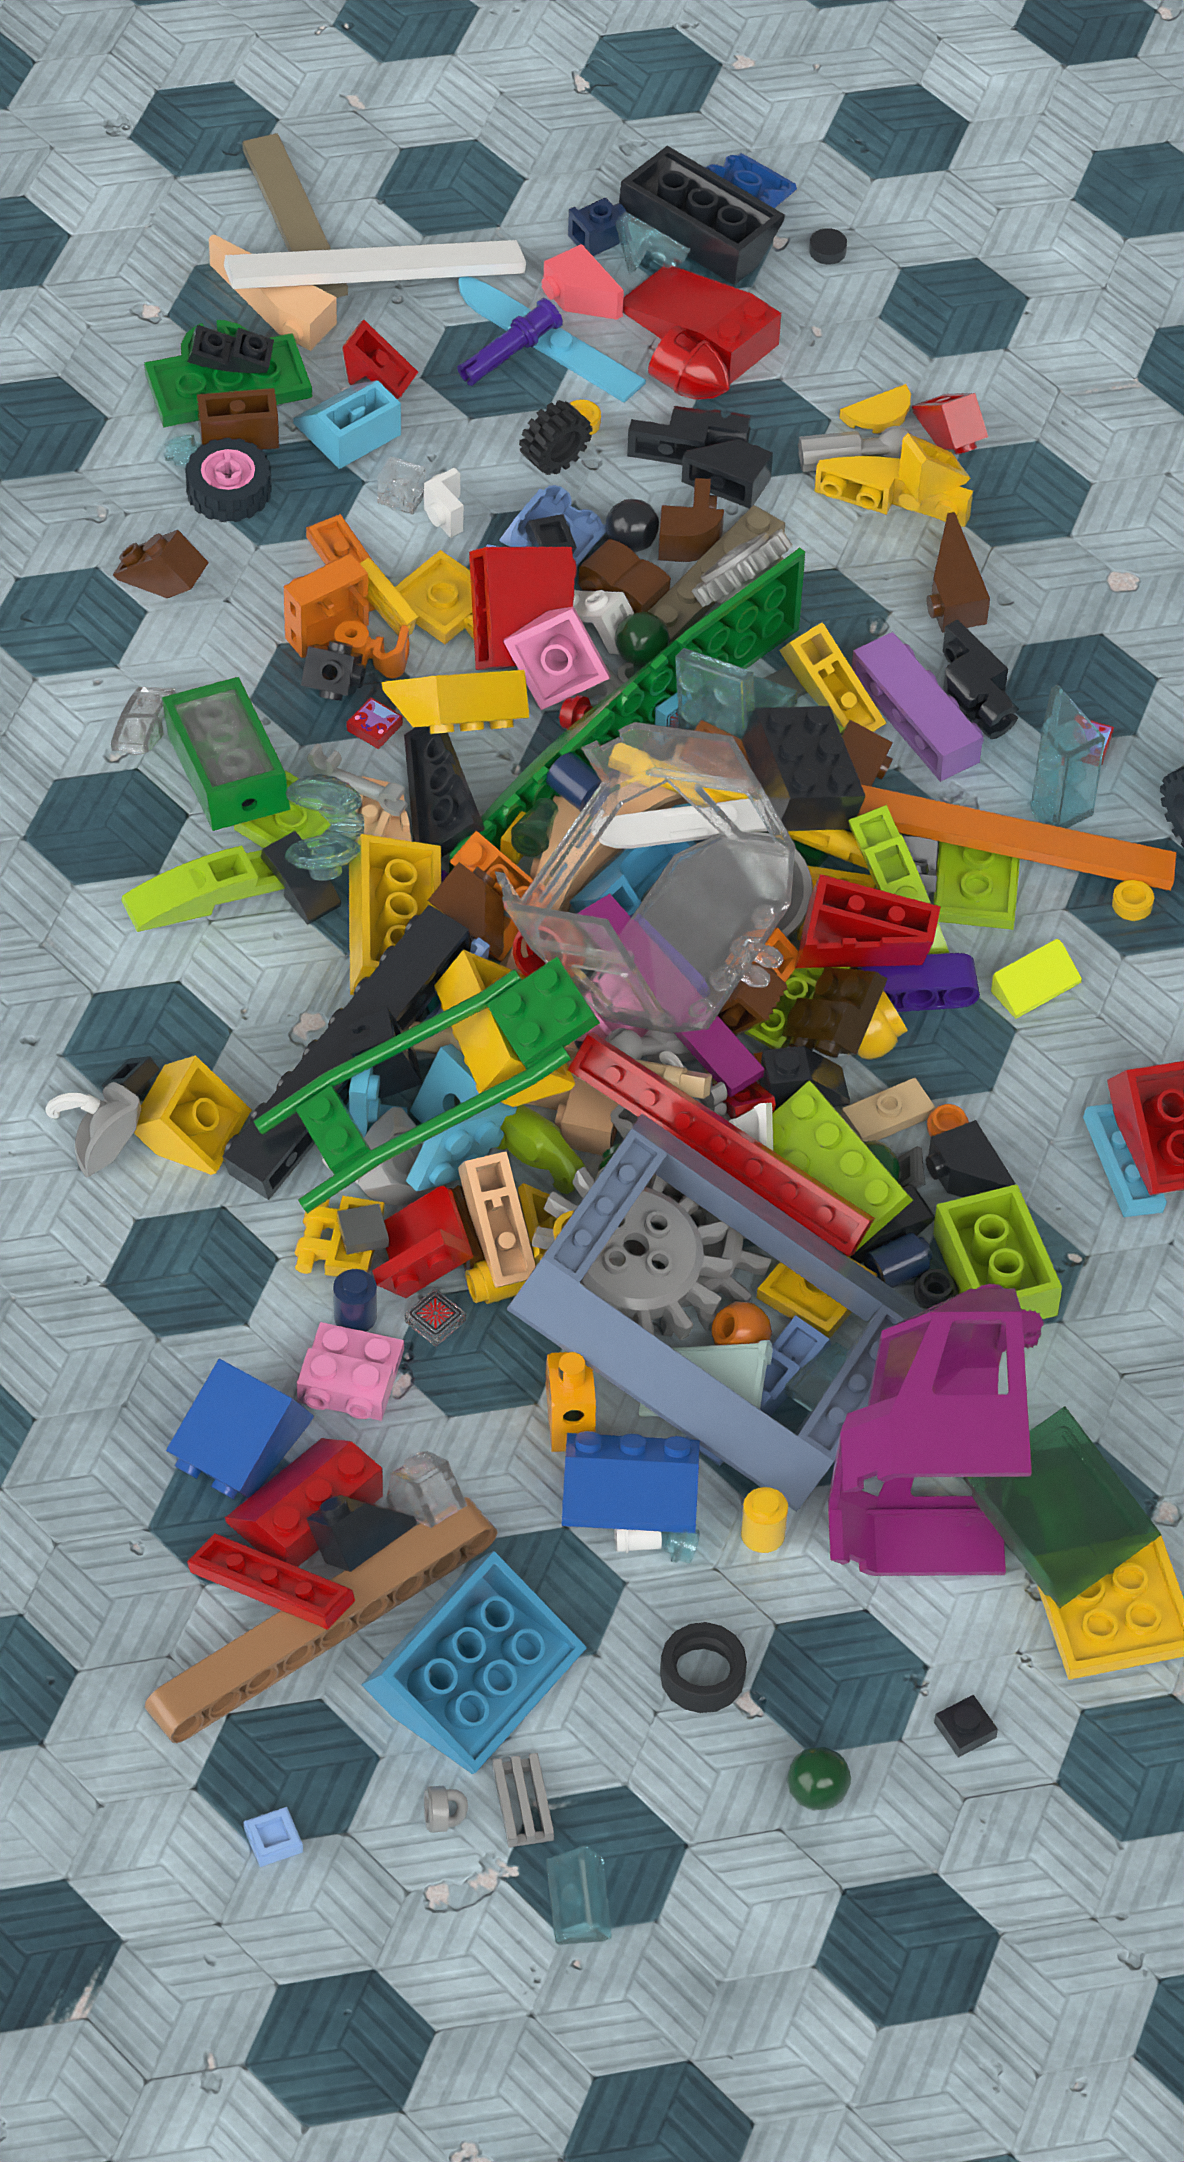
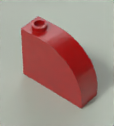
(512, 590)

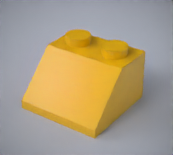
(190, 1115)

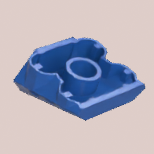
(755, 179)

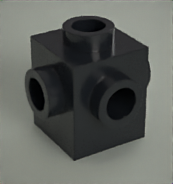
(320, 672)

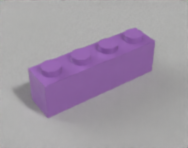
(917, 706)

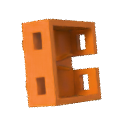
(323, 601)

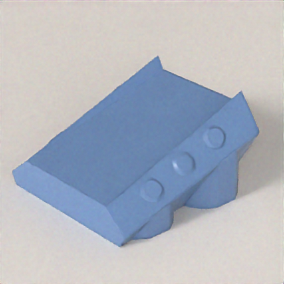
(554, 500)

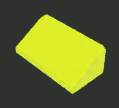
(1035, 979)

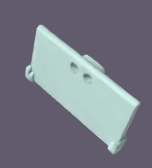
(735, 1365)

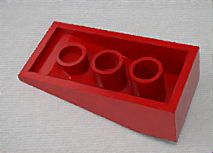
(731, 319)

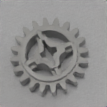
(741, 567)

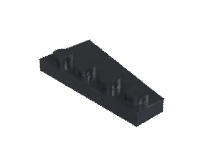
(438, 791)

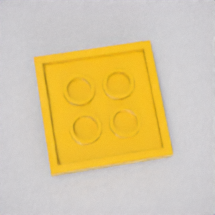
(1122, 1618)

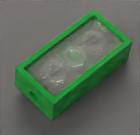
(226, 753)

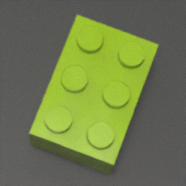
(996, 1242)

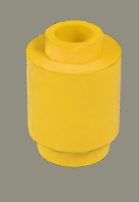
(482, 1286)

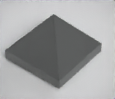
(912, 1168)

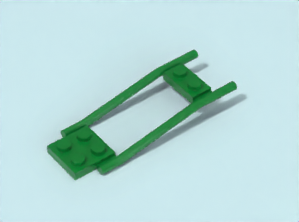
(534, 1014)

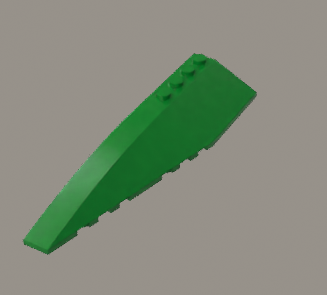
(733, 633)

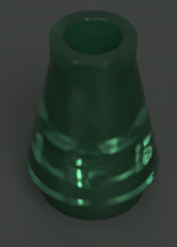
(533, 831)

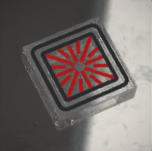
(435, 1317)

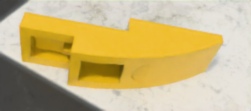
(876, 485)

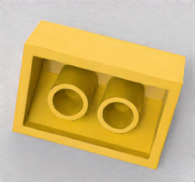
(461, 700)

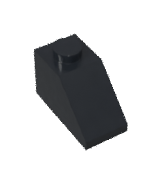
(735, 469)
(794, 1066)
(966, 1162)
(355, 1530)

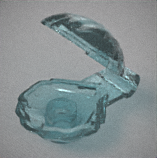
(337, 845)

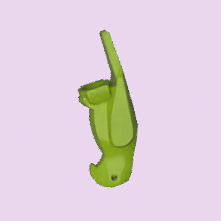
(541, 1146)

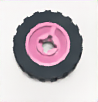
(228, 480)

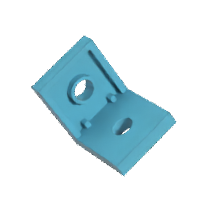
(468, 1140)

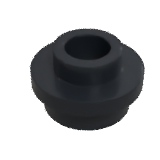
(934, 1280)

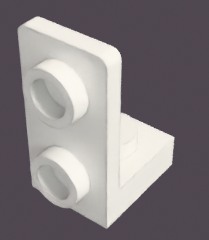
(605, 611)

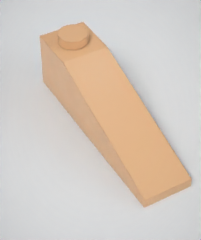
(287, 309)

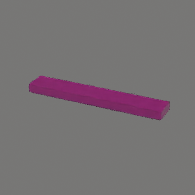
(715, 1047)

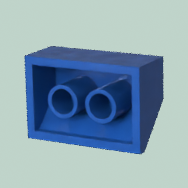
(630, 1482)

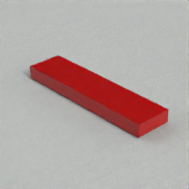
(271, 1581)

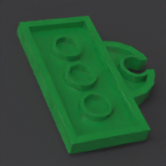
(178, 382)

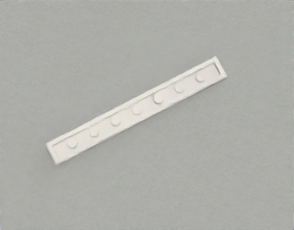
(374, 264)

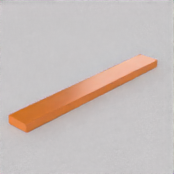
(1024, 838)

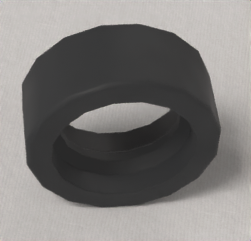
(708, 1637)

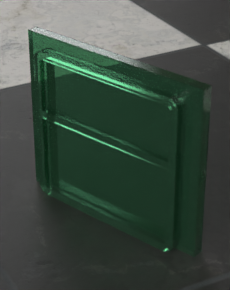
(1068, 1517)

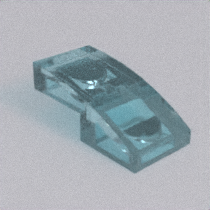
(814, 1378)

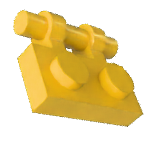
(312, 1248)

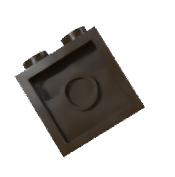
(837, 1012)

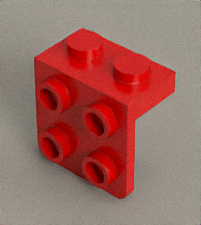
(423, 1243)

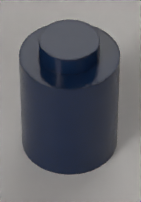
(573, 780)
(899, 1259)
(355, 1300)

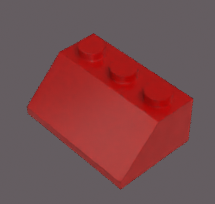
(277, 1513)

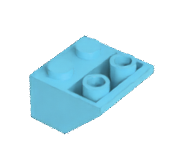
(352, 422)

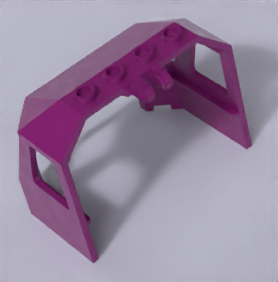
(935, 1416)

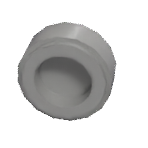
(437, 1808)

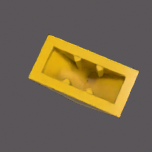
(929, 468)

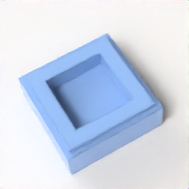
(273, 1836)

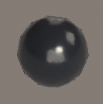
(632, 524)

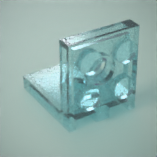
(723, 693)

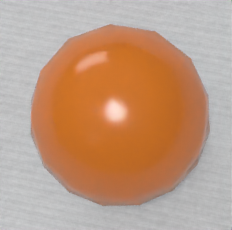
(740, 1324)

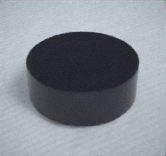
(828, 246)

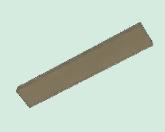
(287, 200)

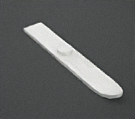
(676, 825)

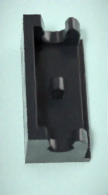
(397, 1072)

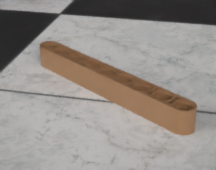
(288, 1642)

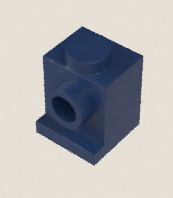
(595, 225)

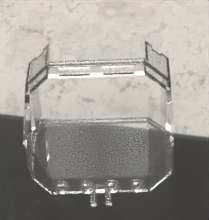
(701, 915)

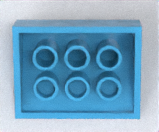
(475, 1663)

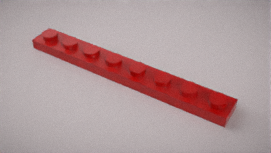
(722, 1143)

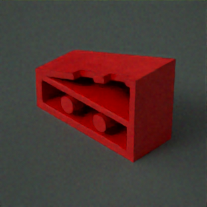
(864, 927)

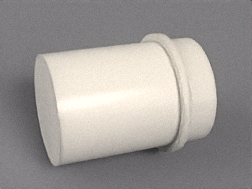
(637, 1540)

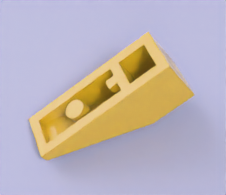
(830, 679)

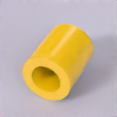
(764, 1520)

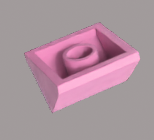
(556, 656)

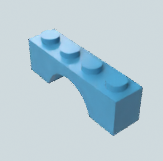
(630, 875)

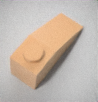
(497, 1217)

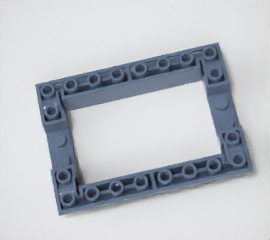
(665, 1379)

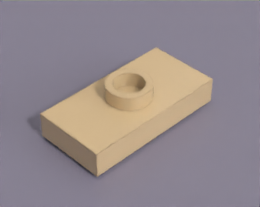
(889, 1111)

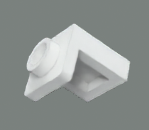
(442, 502)

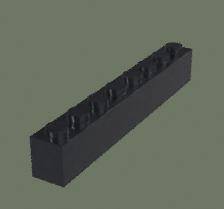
(403, 984)

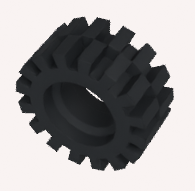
(555, 437)

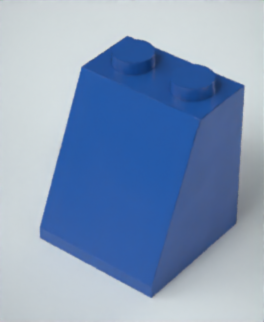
(237, 1431)

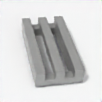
(517, 1767)

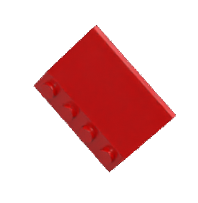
(1151, 1120)

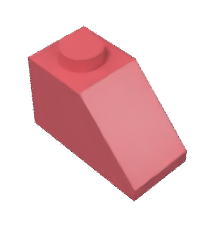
(582, 285)

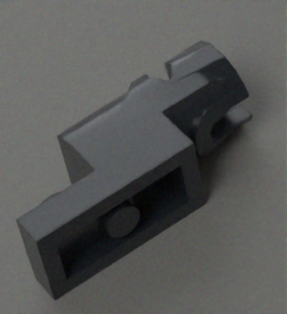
(687, 431)
(977, 681)

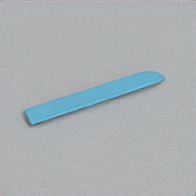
(555, 343)

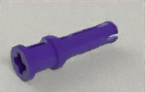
(523, 333)

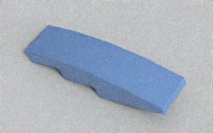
(790, 1353)

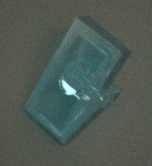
(639, 237)

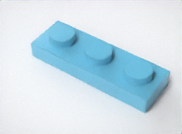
(1119, 1164)

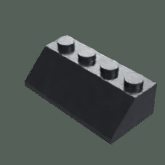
(703, 212)

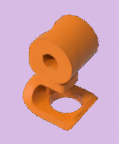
(389, 664)

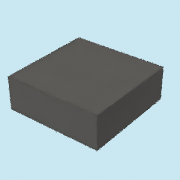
(362, 1229)

